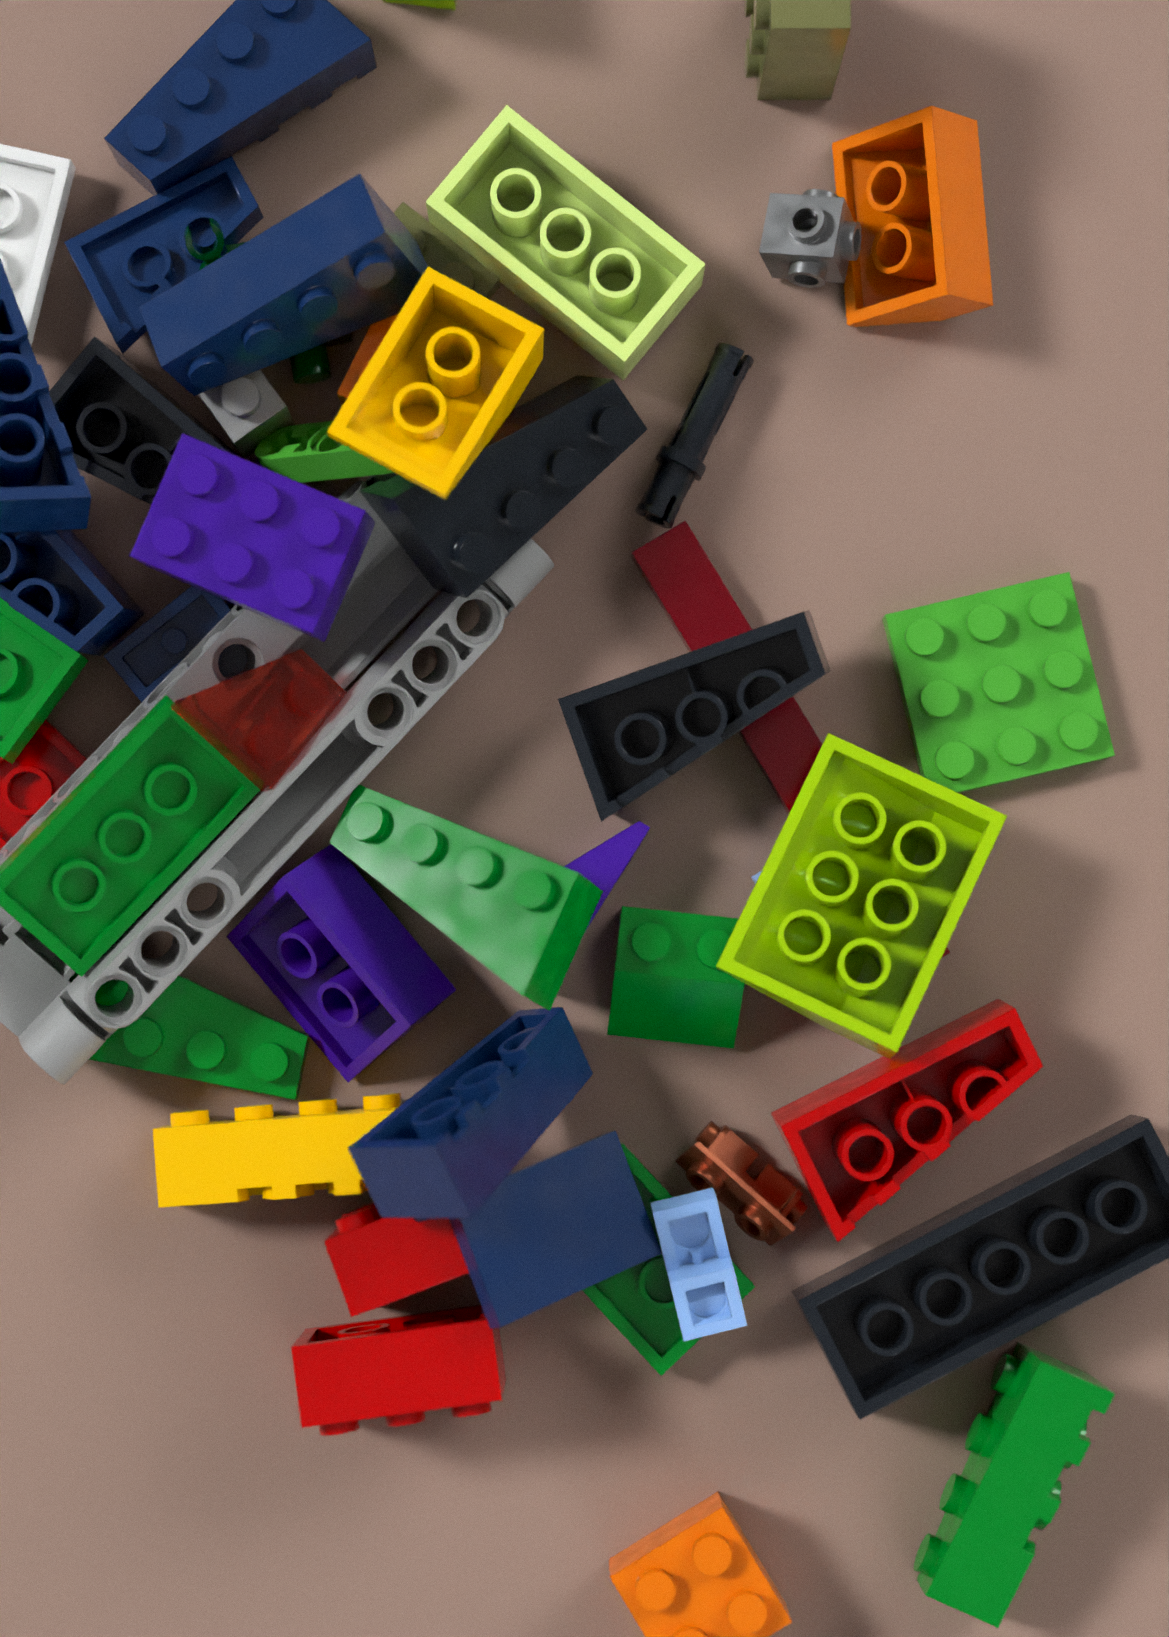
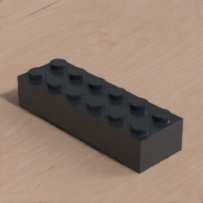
(993, 1266)

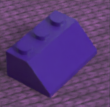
(340, 961)

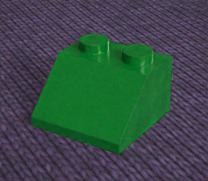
(670, 980)

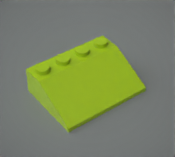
(861, 895)

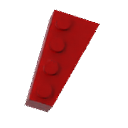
(897, 1113)

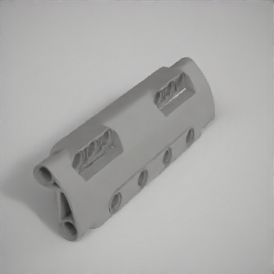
(59, 1018)

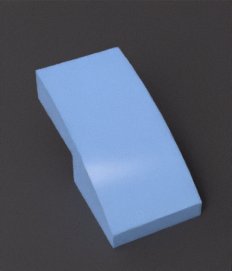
(698, 1264)

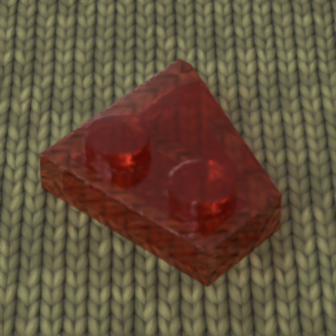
(264, 714)

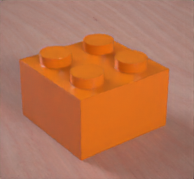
(698, 1579)

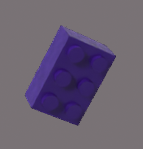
(253, 537)

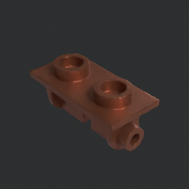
(762, 1205)

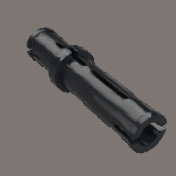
(684, 456)

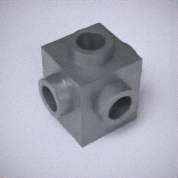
(809, 238)

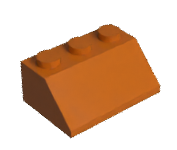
(920, 219)

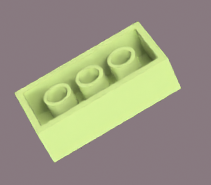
(565, 242)

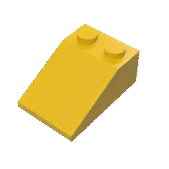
(439, 384)

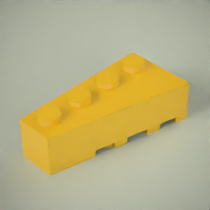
(263, 1152)

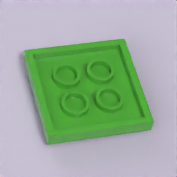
(998, 685)

